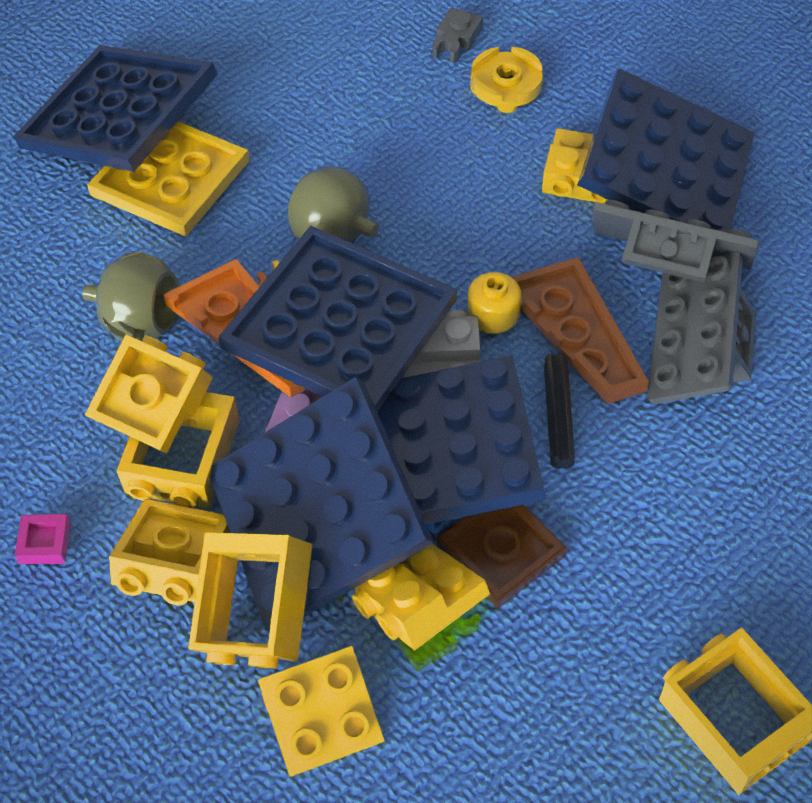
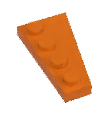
(212, 304)

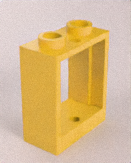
(216, 414)
(216, 591)
(771, 686)

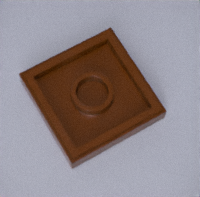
(504, 549)

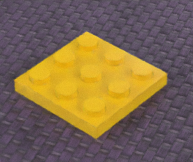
(175, 180)

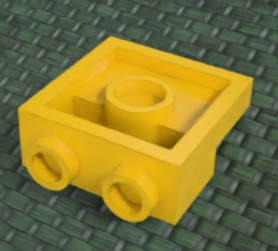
(565, 166)
(149, 391)
(163, 551)
(420, 596)

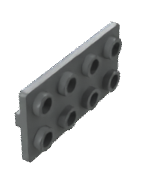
(668, 244)
(702, 333)

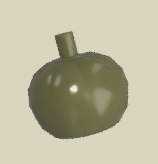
(332, 202)
(132, 297)

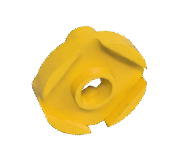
(502, 92)

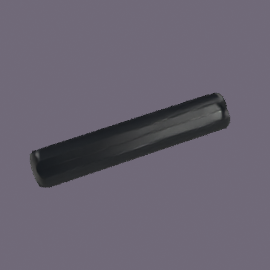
(559, 411)

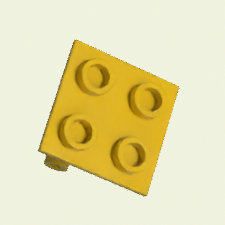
(320, 711)

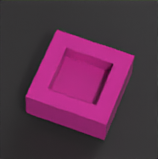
(43, 539)

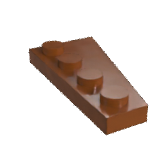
(579, 325)

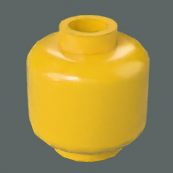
(495, 301)

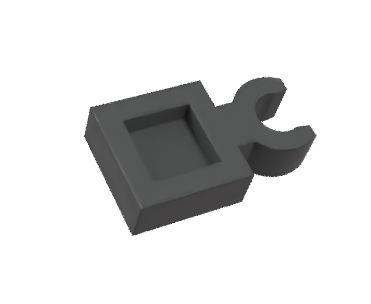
(456, 31)

